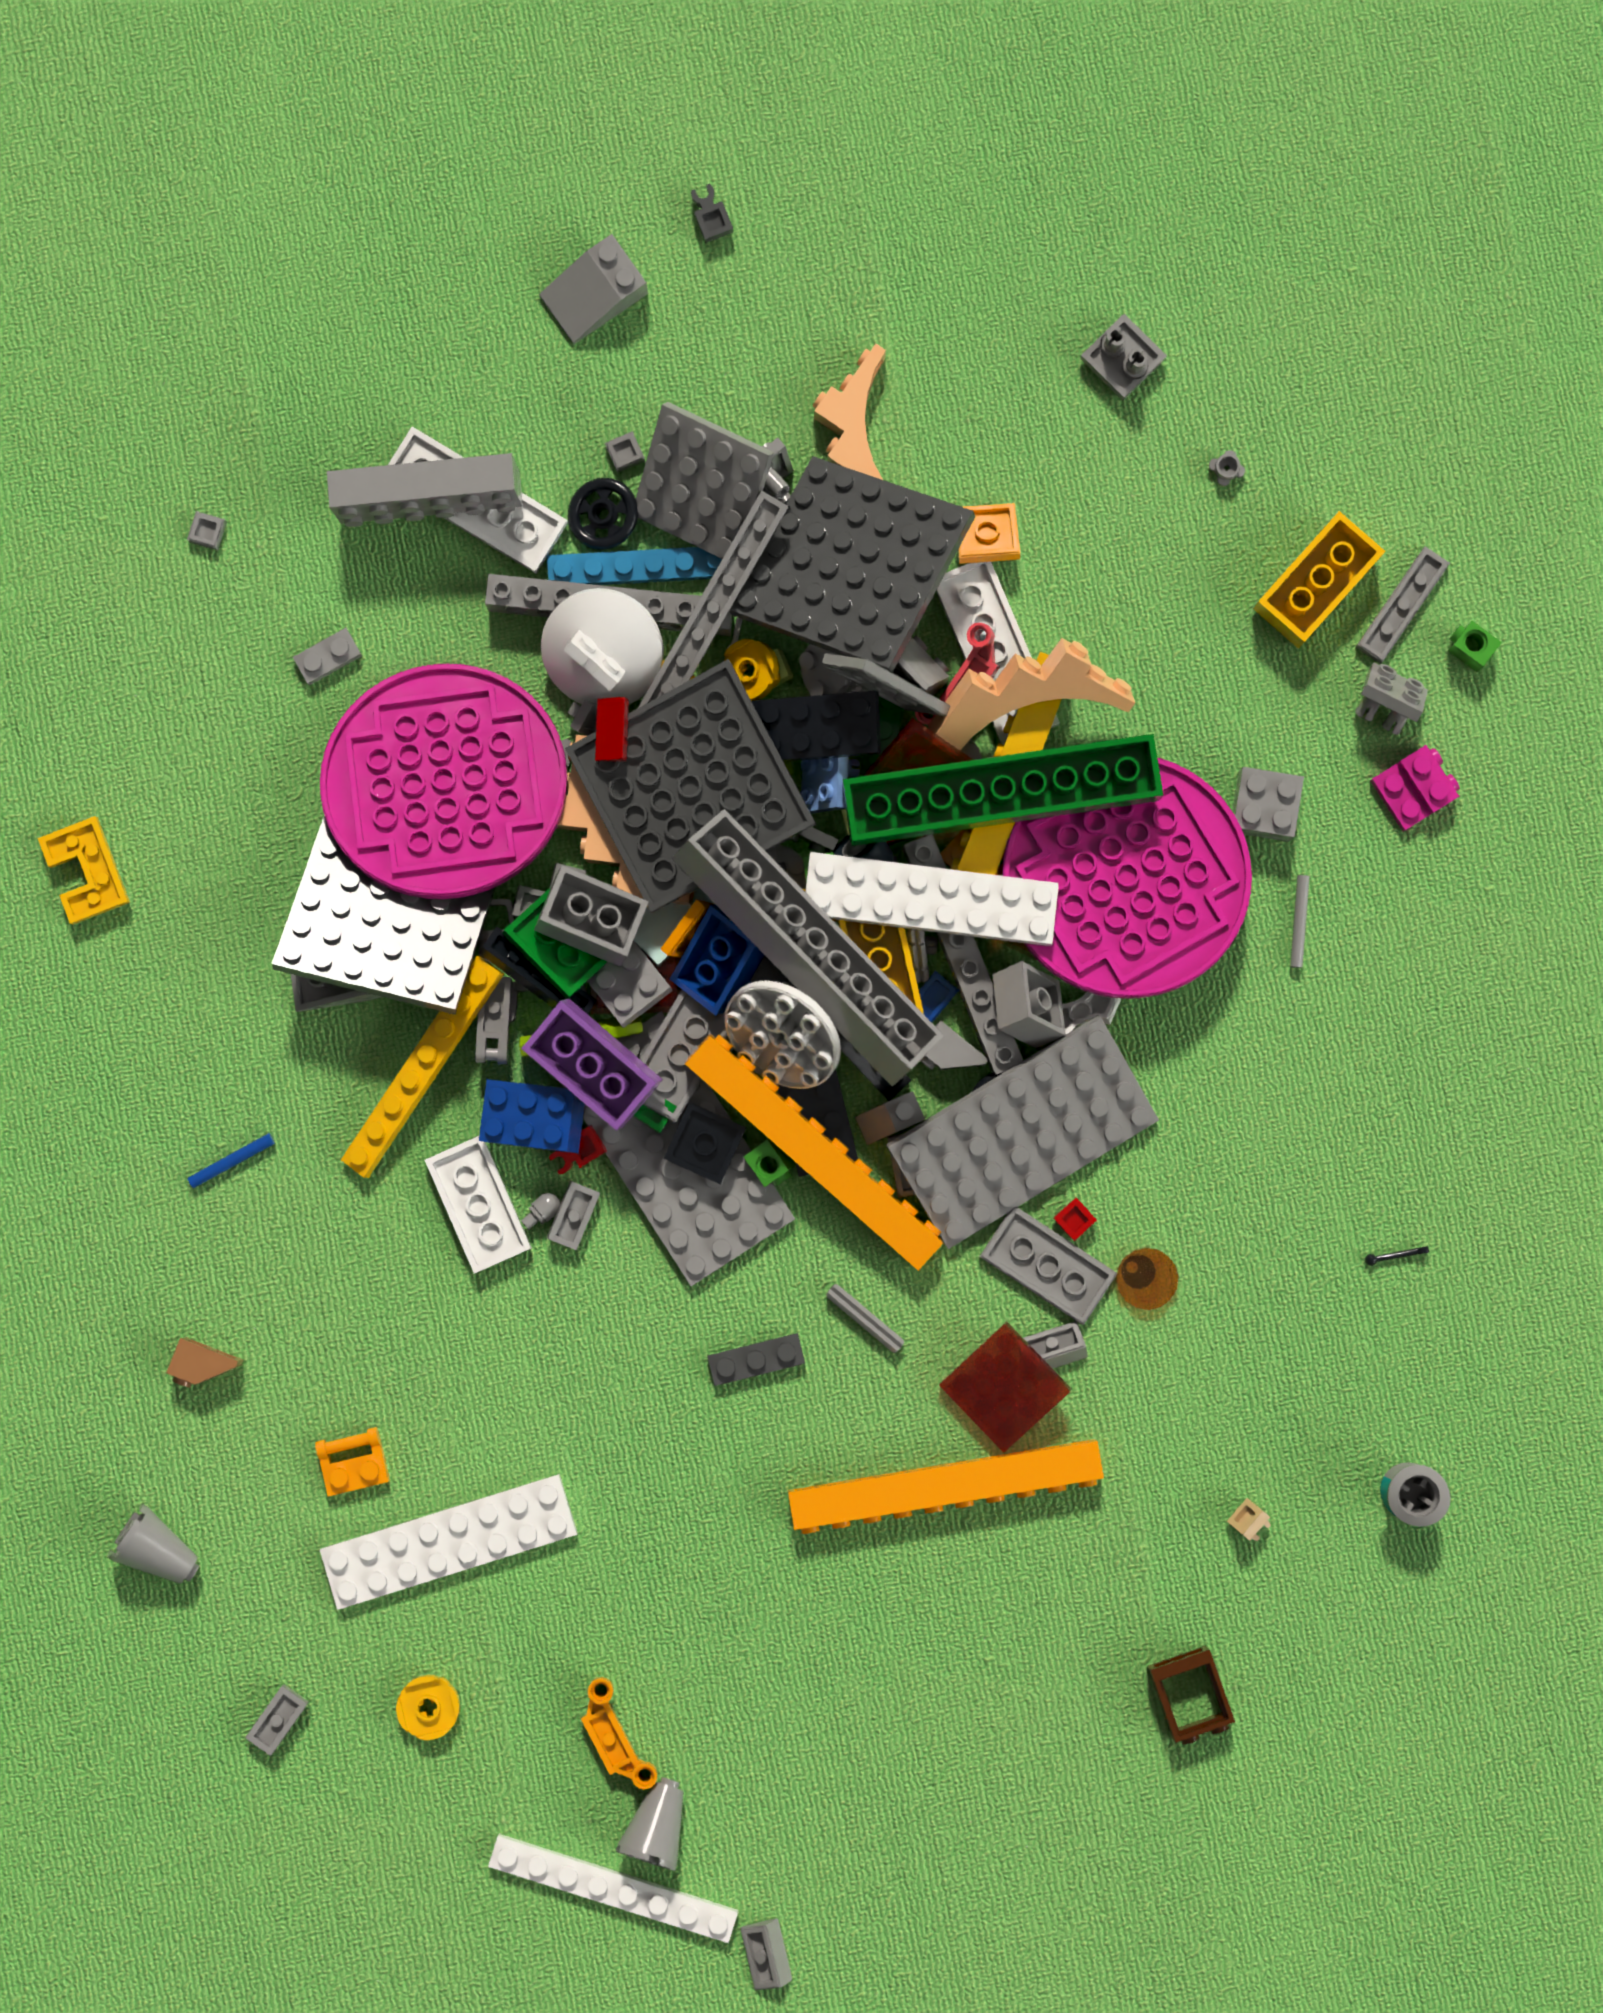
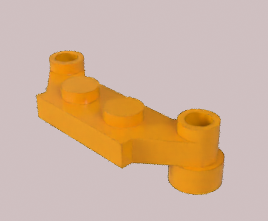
(611, 1738)

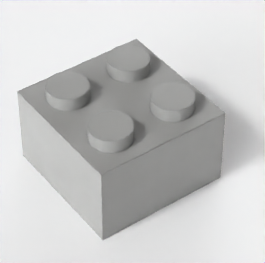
(1267, 803)
(1028, 1004)

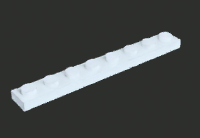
(613, 1888)

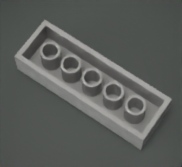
(425, 489)

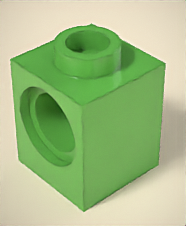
(1486, 645)
(758, 1163)

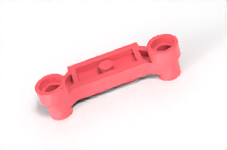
(979, 660)

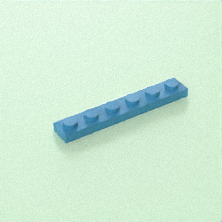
(633, 566)

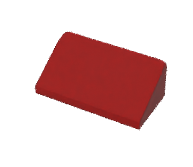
(612, 729)

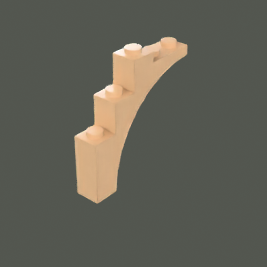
(846, 415)
(1022, 682)
(598, 845)

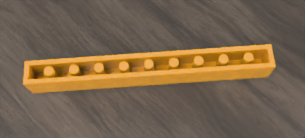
(814, 1151)
(945, 1484)

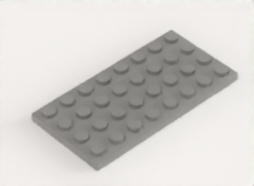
(1023, 1131)
(693, 1216)

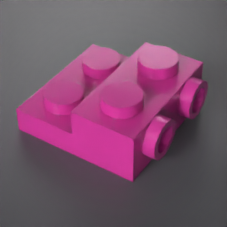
(1416, 787)

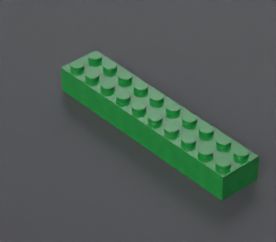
(1002, 789)

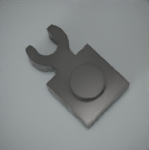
(711, 217)

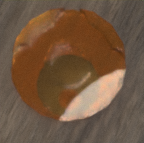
(1147, 1278)

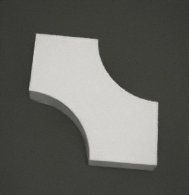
(1088, 1007)

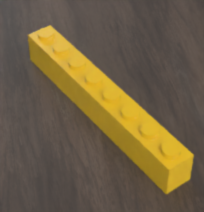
(1025, 734)

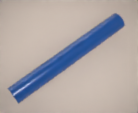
(231, 1160)

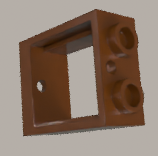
(1181, 1663)

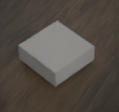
(625, 452)
(206, 530)

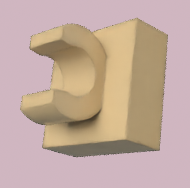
(1249, 1520)

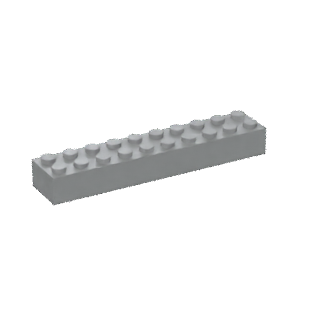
(807, 946)

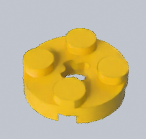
(765, 664)
(419, 1723)

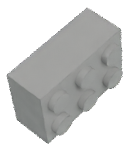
(591, 915)

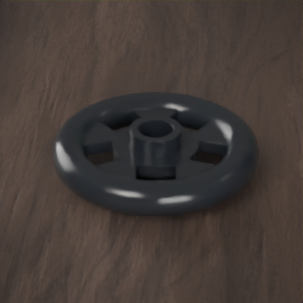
(579, 505)

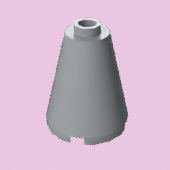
(154, 1548)
(656, 1827)

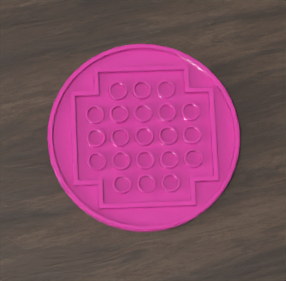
(443, 781)
(1142, 888)

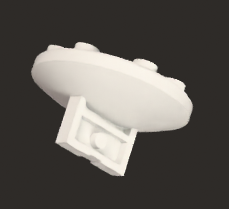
(601, 646)
(783, 1034)

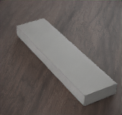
(1402, 605)

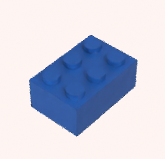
(716, 962)
(531, 1116)

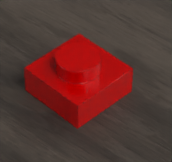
(1074, 1219)

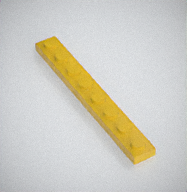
(420, 1070)

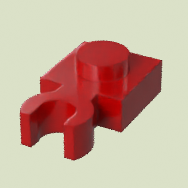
(589, 1149)

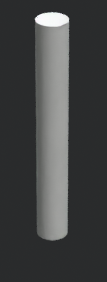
(1299, 926)

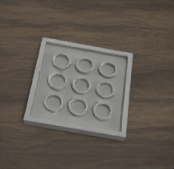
(700, 480)

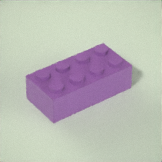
(592, 1064)

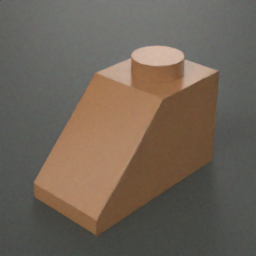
(198, 1362)

